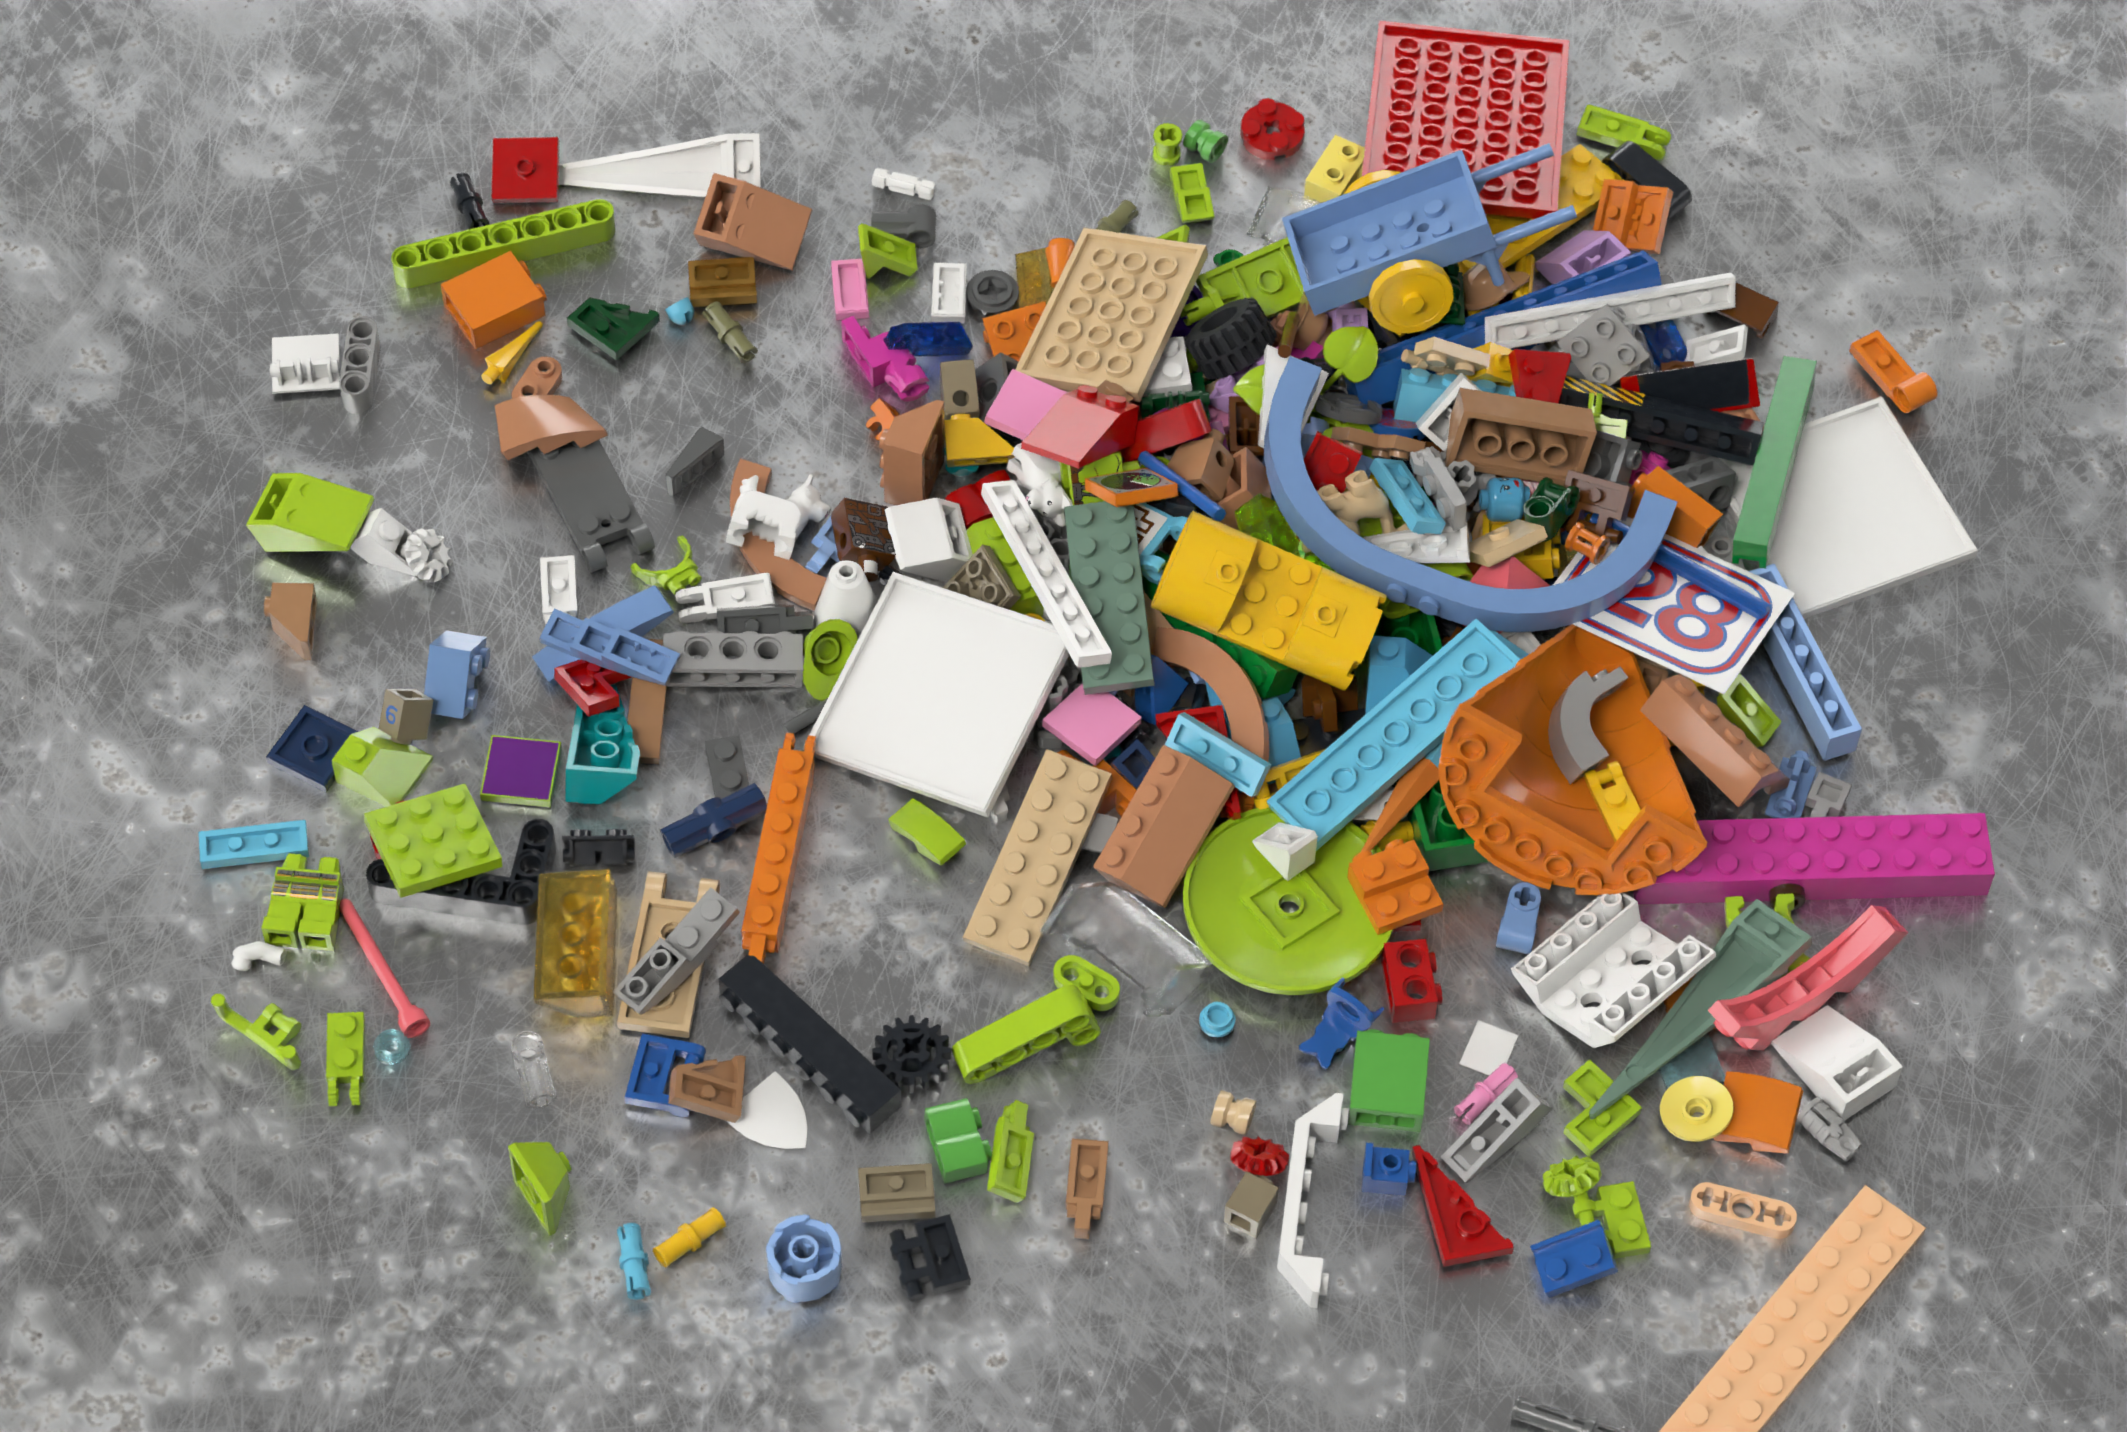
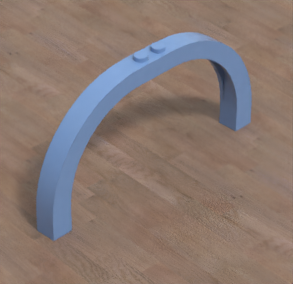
(1426, 587)

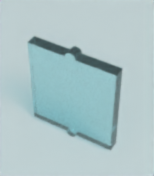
(1696, 1060)

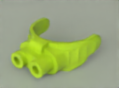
(674, 578)

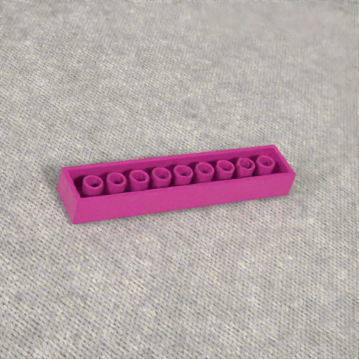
(1834, 859)

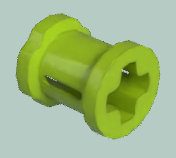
(1167, 140)

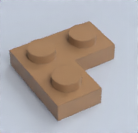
(1381, 445)

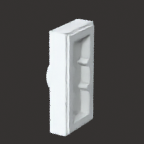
(949, 292)

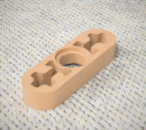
(1729, 1218)

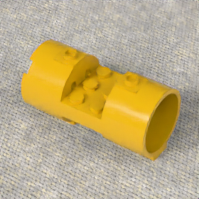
(1268, 601)

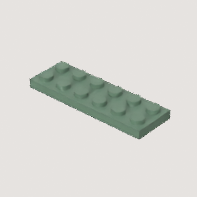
(1110, 582)

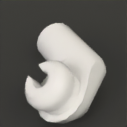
(257, 951)

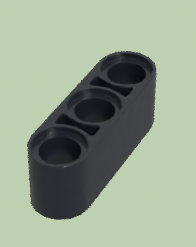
(1638, 166)

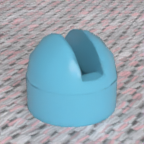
(681, 311)

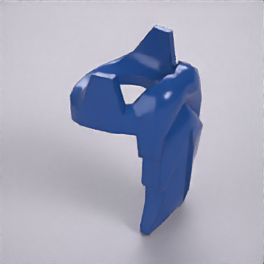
(1339, 1025)

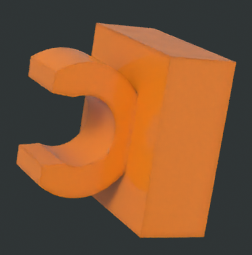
(884, 416)

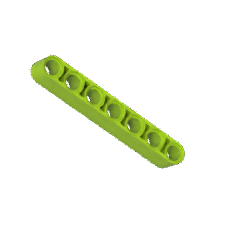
(524, 236)

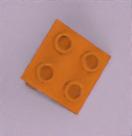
(1012, 329)

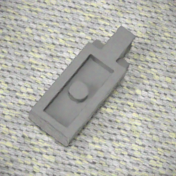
(1441, 486)

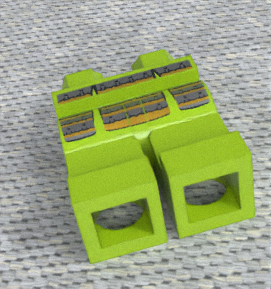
(304, 904)

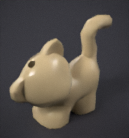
(1359, 502)

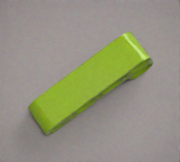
(1026, 1032)

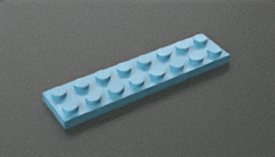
(1391, 735)

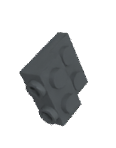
(1613, 458)

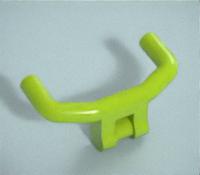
(258, 1033)

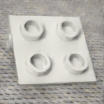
(305, 363)

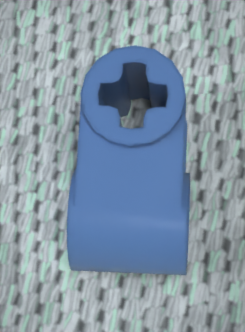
(1519, 922)

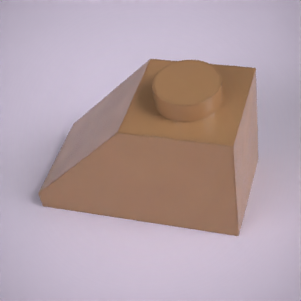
(293, 615)

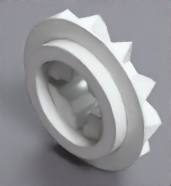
(417, 555)

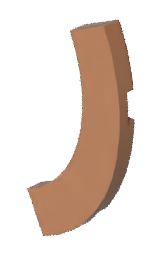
(786, 575)
(1225, 678)

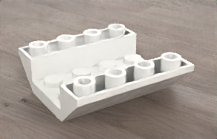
(1595, 962)

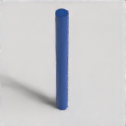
(1184, 487)

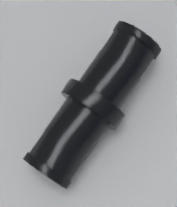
(468, 201)

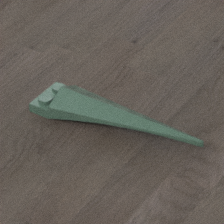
(1748, 957)

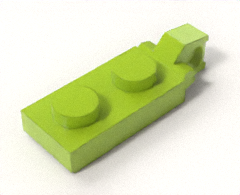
(1011, 1153)

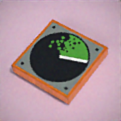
(1131, 487)

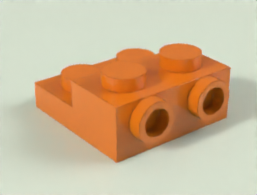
(1394, 885)

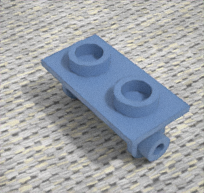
(1791, 800)

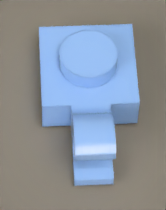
(827, 547)

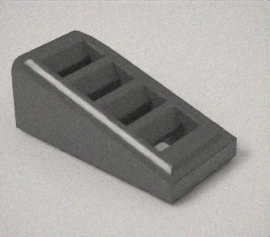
(697, 457)

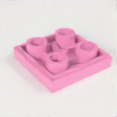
(1021, 404)
(1091, 723)

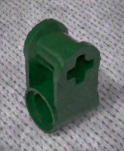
(1551, 505)

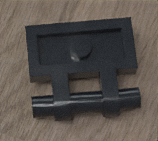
(941, 1254)

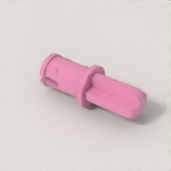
(1485, 1093)

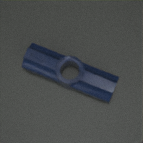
(714, 820)

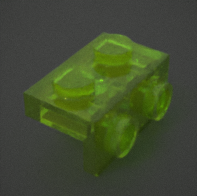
(1264, 521)

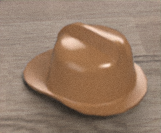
(1480, 290)
(1311, 327)

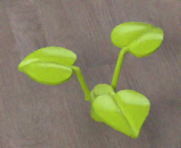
(1347, 350)

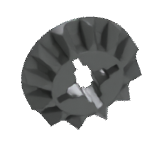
(1002, 284)

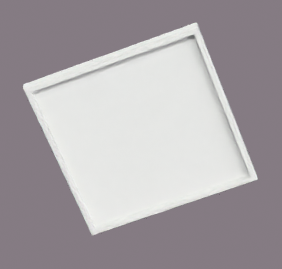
(1857, 512)
(940, 694)

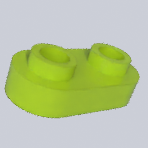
(1089, 981)

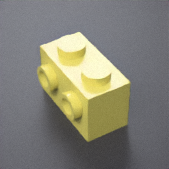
(1335, 170)

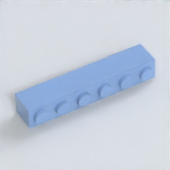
(1809, 679)

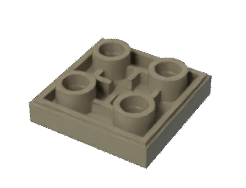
(985, 580)

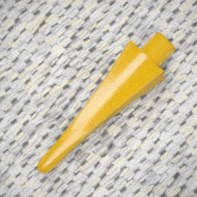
(502, 361)

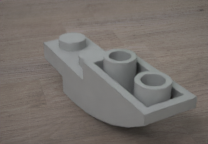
(678, 955)

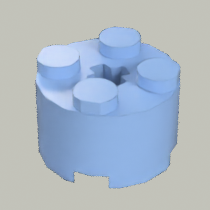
(808, 1277)

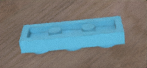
(1407, 496)
(1218, 754)
(252, 844)

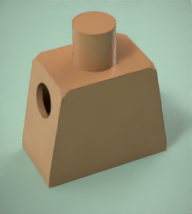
(1204, 464)

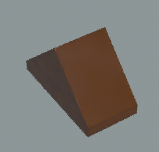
(1243, 427)

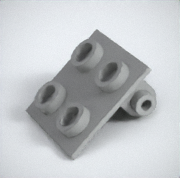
(1604, 346)

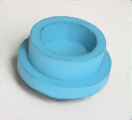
(1217, 1019)

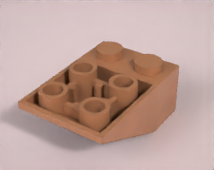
(751, 222)

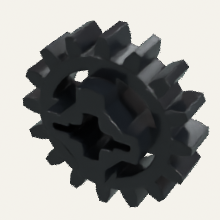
(912, 1053)

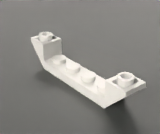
(1300, 1271)

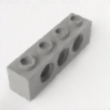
(745, 671)

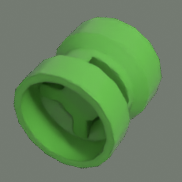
(1205, 141)

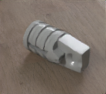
(1829, 1129)

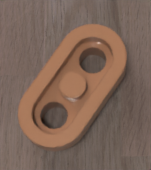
(537, 381)

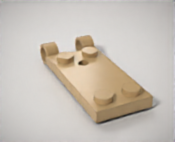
(656, 919)

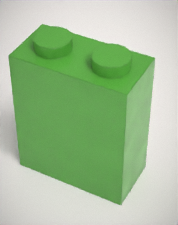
(1389, 1080)

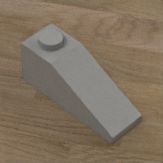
(1497, 1129)

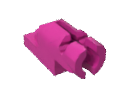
(884, 365)

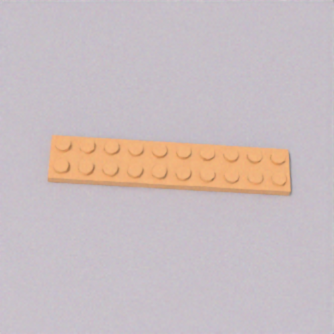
(1801, 1319)

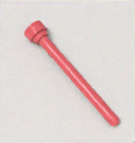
(411, 1018)

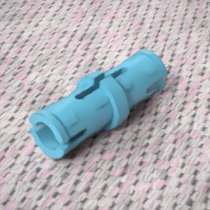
(634, 1261)

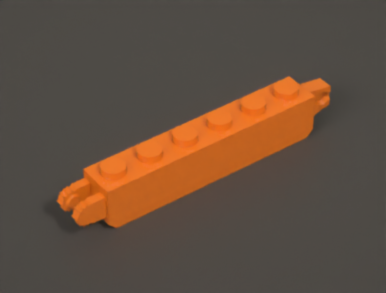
(779, 848)

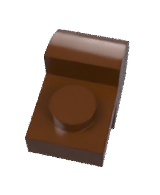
(1326, 701)

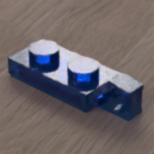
(929, 339)

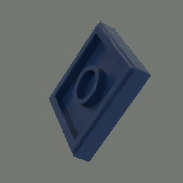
(309, 747)

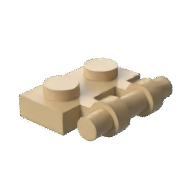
(1445, 357)

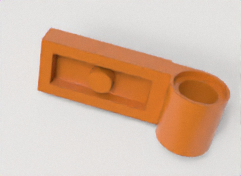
(1893, 373)

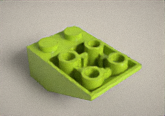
(307, 514)

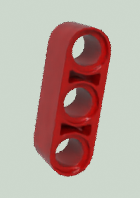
(1168, 429)

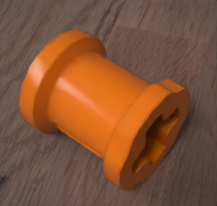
(1595, 551)

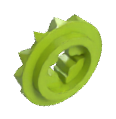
(1559, 1179)

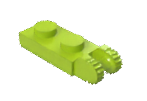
(1616, 128)
(345, 1054)

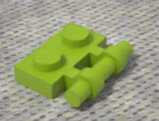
(1621, 1216)

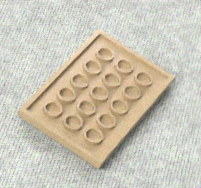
(1112, 311)

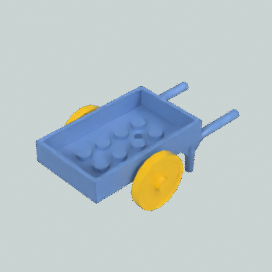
(1398, 234)

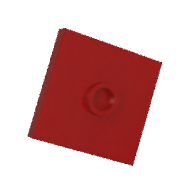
(525, 170)

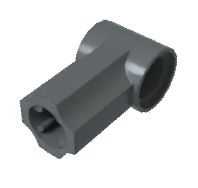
(915, 225)

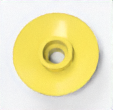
(1693, 1096)

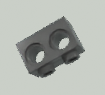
(1708, 479)

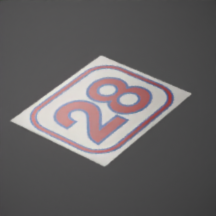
(1681, 622)

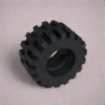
(1230, 338)

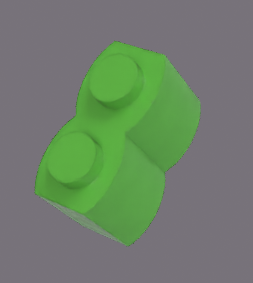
(956, 1140)

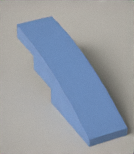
(635, 614)
(609, 648)

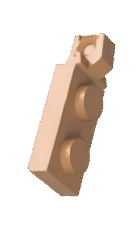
(1086, 1183)

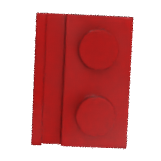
(1330, 462)

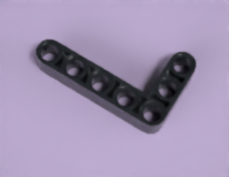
(469, 899)

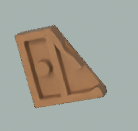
(710, 1087)

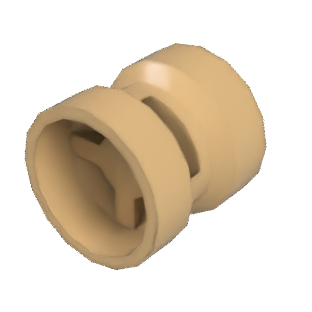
(1235, 1113)

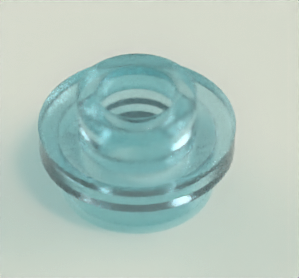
(391, 1038)

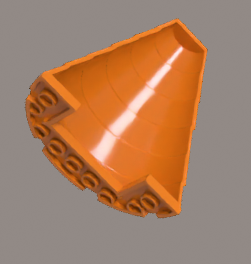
(1523, 809)

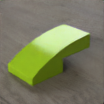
(1191, 193)
(928, 831)

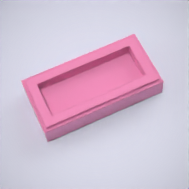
(850, 289)

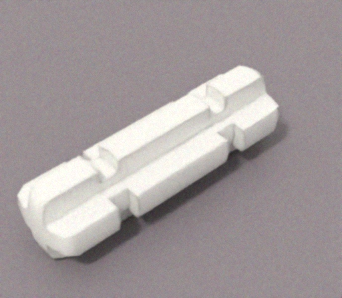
(903, 183)

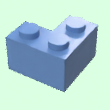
(451, 672)

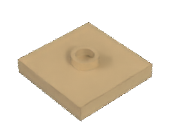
(1505, 542)

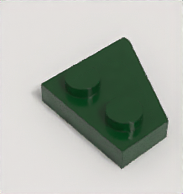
(611, 326)

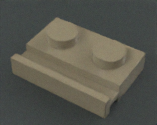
(896, 1192)

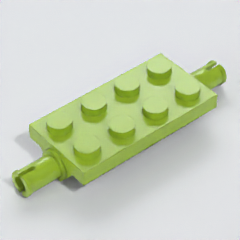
(1264, 275)

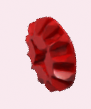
(1259, 1156)

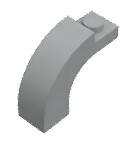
(1570, 728)

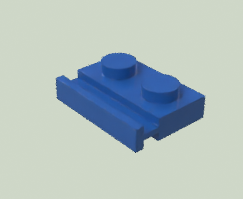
(1574, 1258)

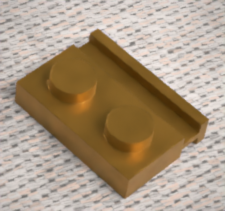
(722, 281)

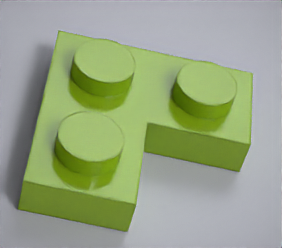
(1587, 1087)

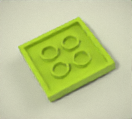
(433, 840)

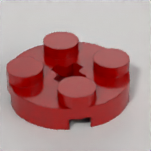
(1275, 115)

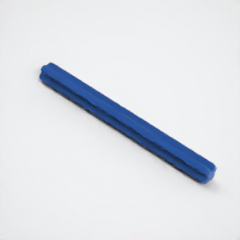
(1703, 577)

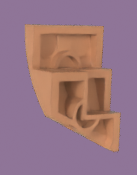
(544, 424)

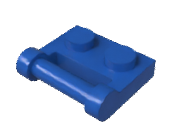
(653, 1070)

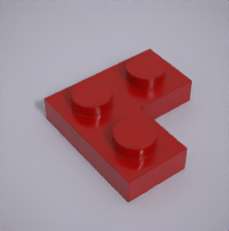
(589, 685)

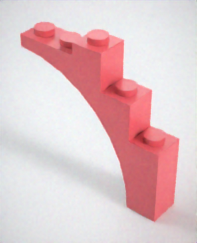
(1838, 967)

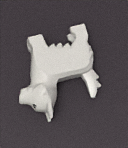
(1043, 480)
(774, 517)

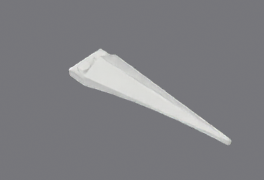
(672, 169)

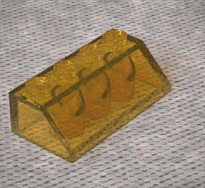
(576, 943)

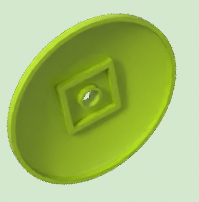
(1237, 917)

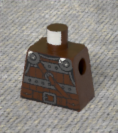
(863, 535)

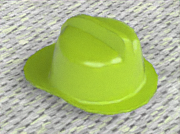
(825, 656)

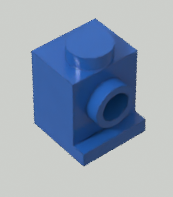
(1387, 1170)

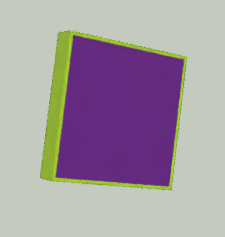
(520, 771)

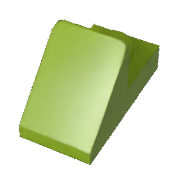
(885, 250)
(1748, 711)

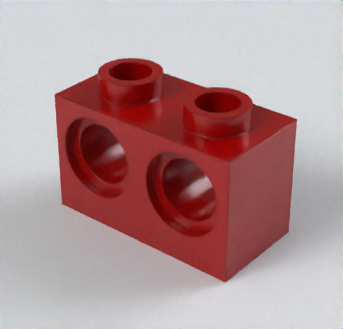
(1405, 980)

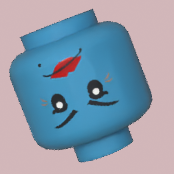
(1504, 499)

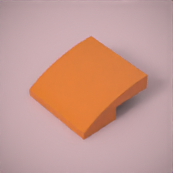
(1634, 214)
(1762, 1112)

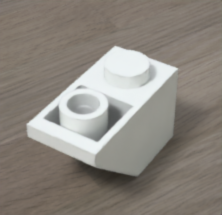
(383, 541)

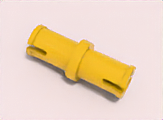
(689, 1237)

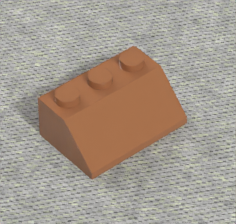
(913, 454)

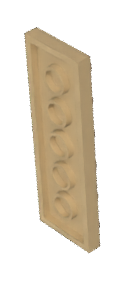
(1037, 857)

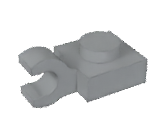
(1827, 796)

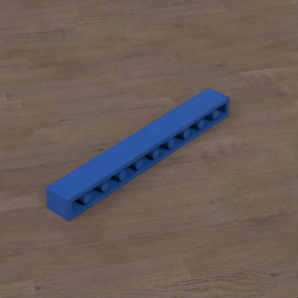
(1622, 275)

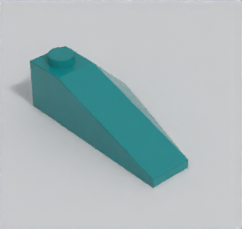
(600, 756)

